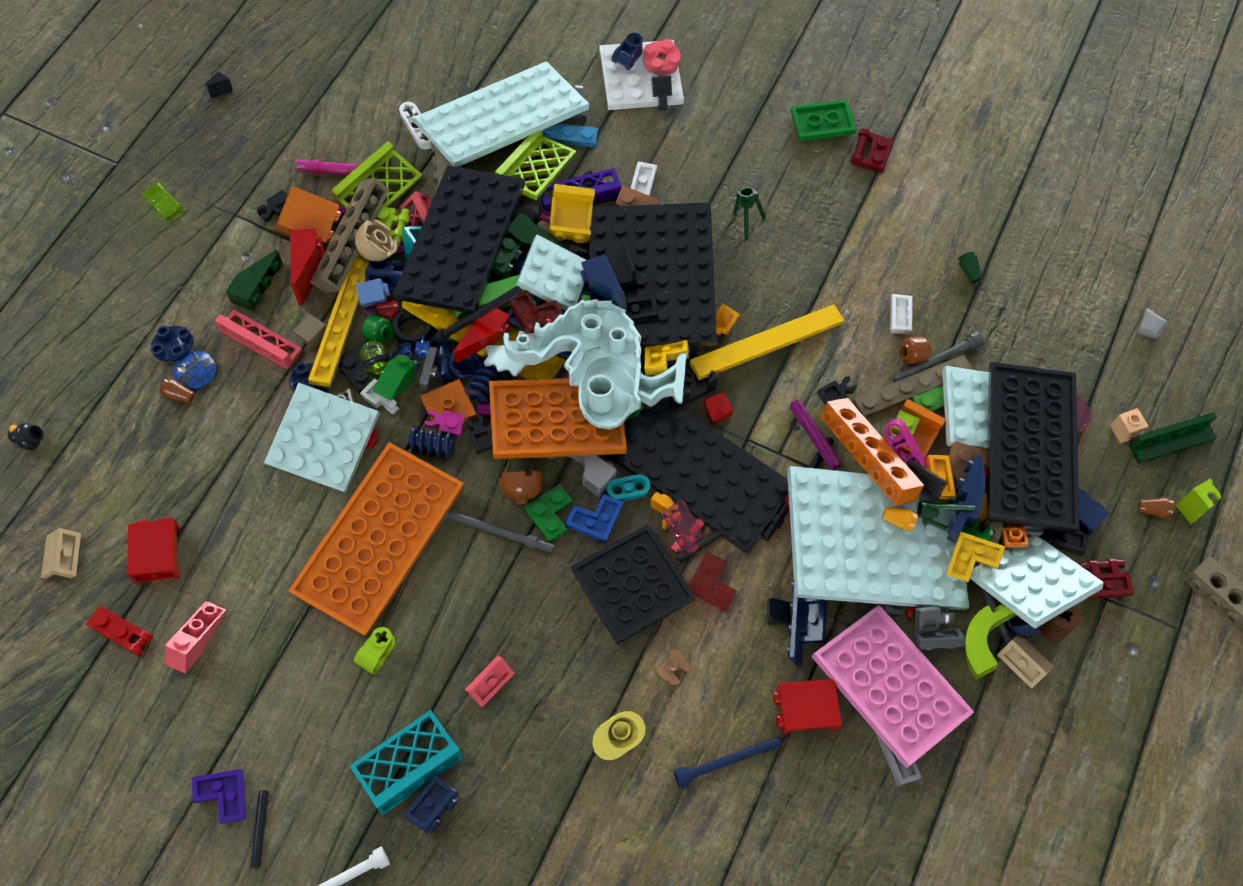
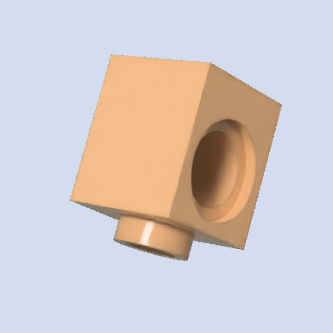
(1129, 425)

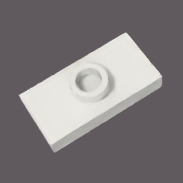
(901, 314)

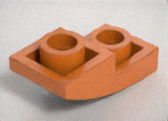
(1014, 536)

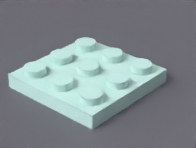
(552, 273)

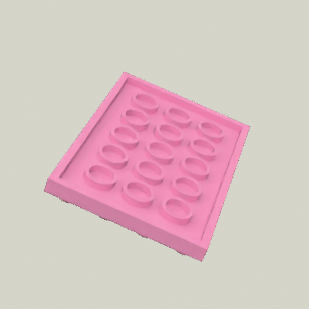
(892, 685)

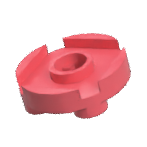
(661, 48)

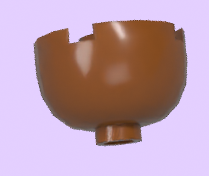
(520, 485)

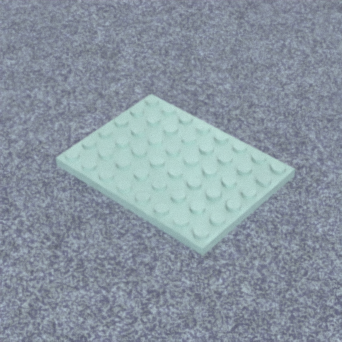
(855, 556)

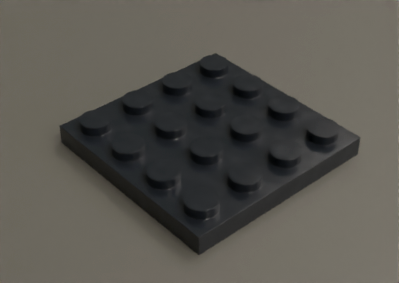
(632, 584)

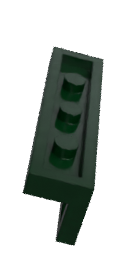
(1173, 438)

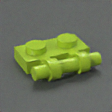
(389, 217)

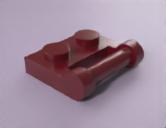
(878, 151)

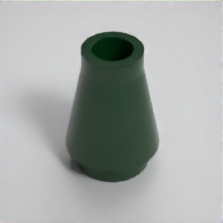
(970, 265)

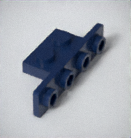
(807, 624)

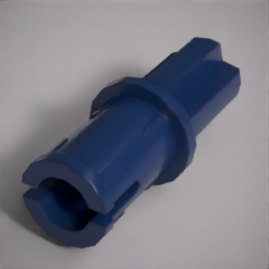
(443, 361)

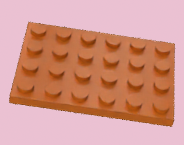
(545, 421)

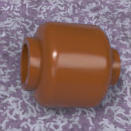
(915, 350)

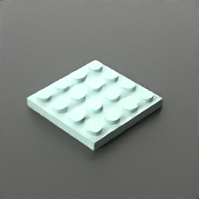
(966, 406)
(322, 438)
(1036, 581)

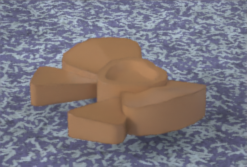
(674, 660)

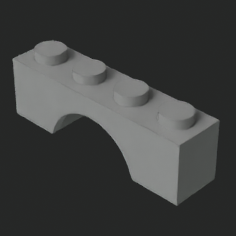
(596, 473)

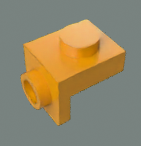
(725, 319)
(660, 504)

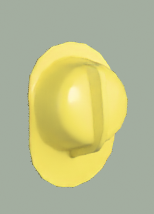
(618, 735)

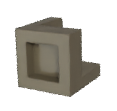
(311, 331)

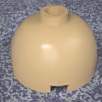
(374, 241)

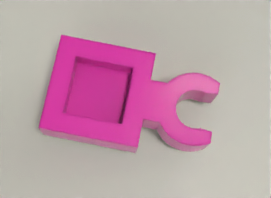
(448, 422)

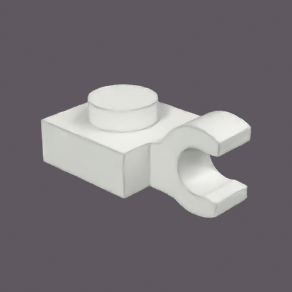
(377, 400)

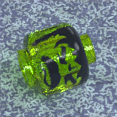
(374, 357)

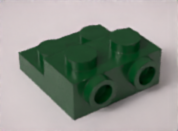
(509, 251)

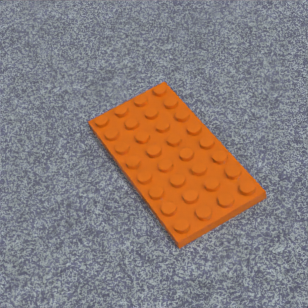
(376, 539)

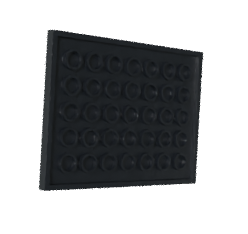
(672, 260)

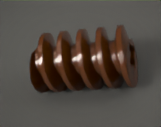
(1061, 625)

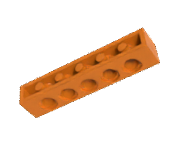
(872, 452)

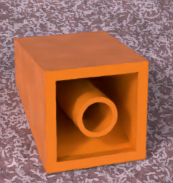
(307, 211)

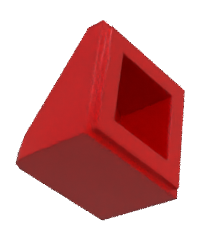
(718, 408)

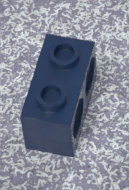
(387, 270)

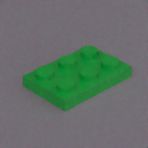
(823, 120)

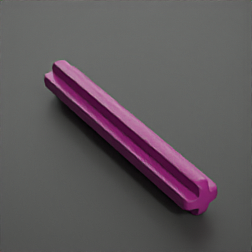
(815, 435)

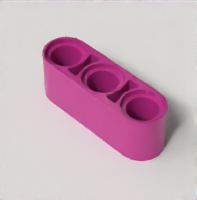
(903, 439)

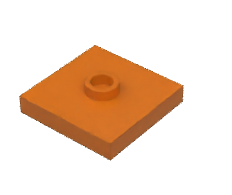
(449, 398)

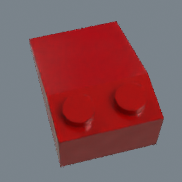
(305, 256)

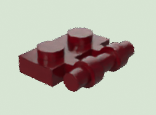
(1114, 583)

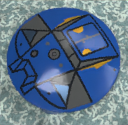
(195, 370)

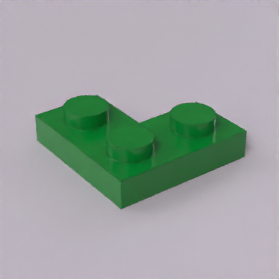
(544, 510)

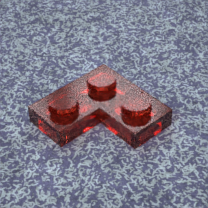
(529, 313)
(706, 584)

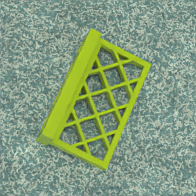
(522, 158)
(367, 170)

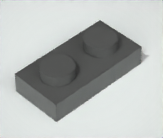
(943, 638)

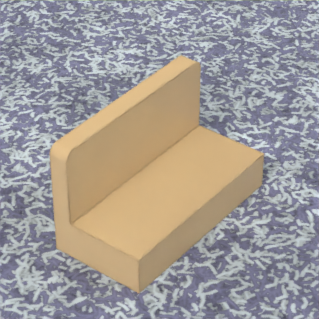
(61, 553)
(1025, 661)

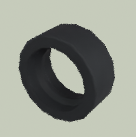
(400, 318)

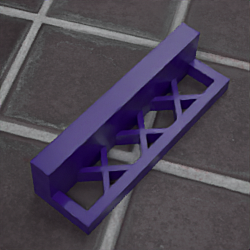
(603, 191)

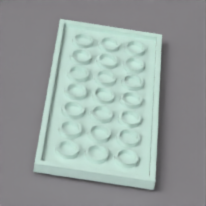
(501, 114)

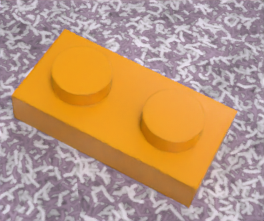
(941, 467)

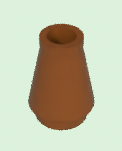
(174, 390)
(1158, 507)

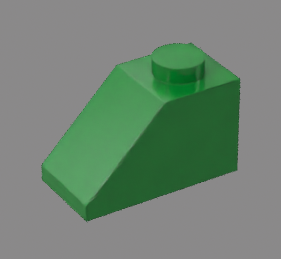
(395, 377)

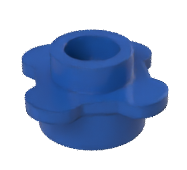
(422, 348)

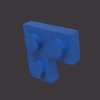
(597, 524)

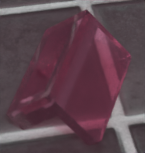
(682, 526)

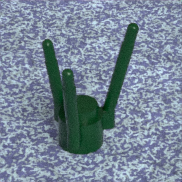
(747, 197)
(928, 510)

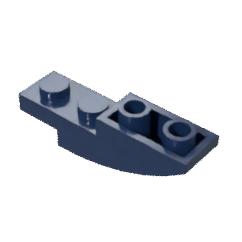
(970, 494)

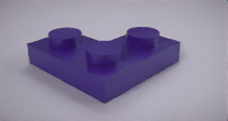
(227, 789)

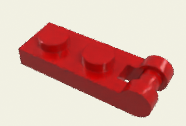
(118, 630)

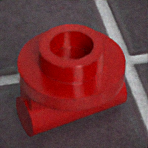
(388, 309)

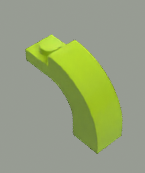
(976, 648)

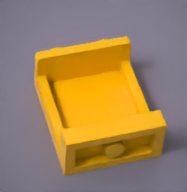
(571, 213)

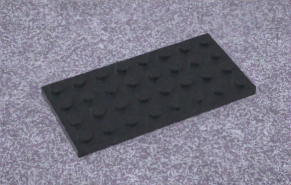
(460, 240)
(1032, 447)
(704, 469)

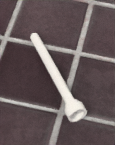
(376, 860)

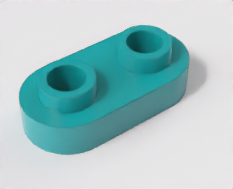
(627, 487)

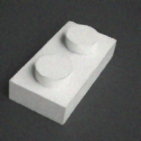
(644, 177)

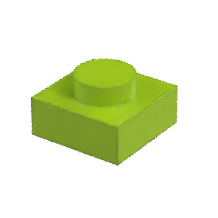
(910, 420)

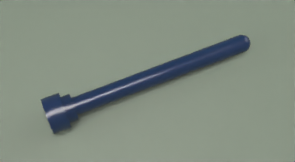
(685, 775)

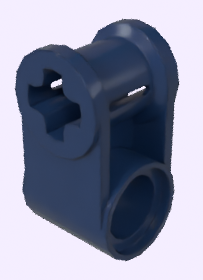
(628, 51)

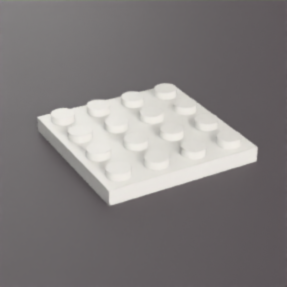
(633, 87)

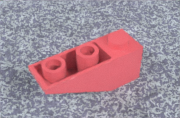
(193, 637)

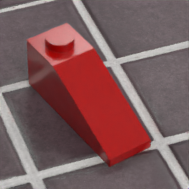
(482, 333)

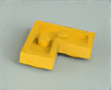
(658, 356)
(971, 550)

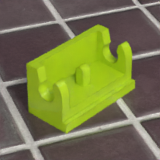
(1197, 501)

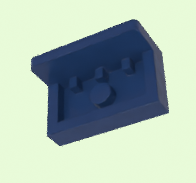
(431, 805)

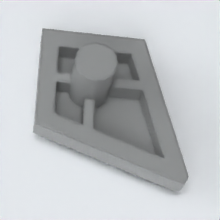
(1151, 324)

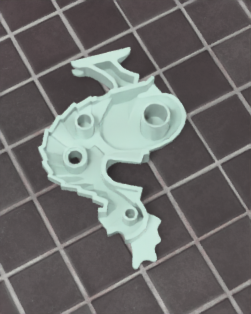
(601, 362)

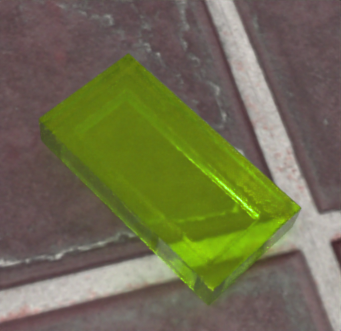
(162, 201)

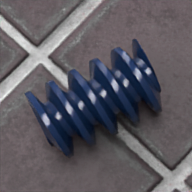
(479, 383)
(433, 444)

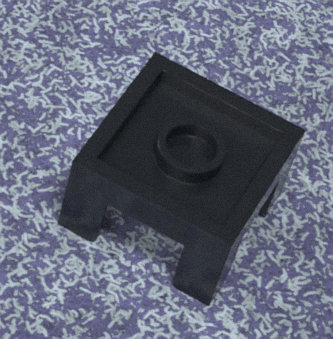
(694, 387)

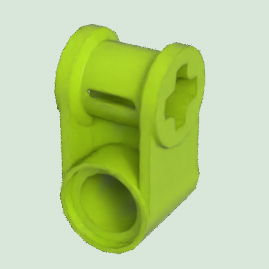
(373, 653)

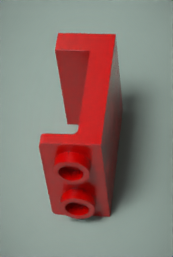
(152, 550)
(807, 706)

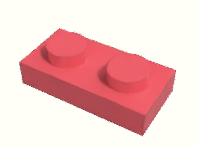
(489, 681)

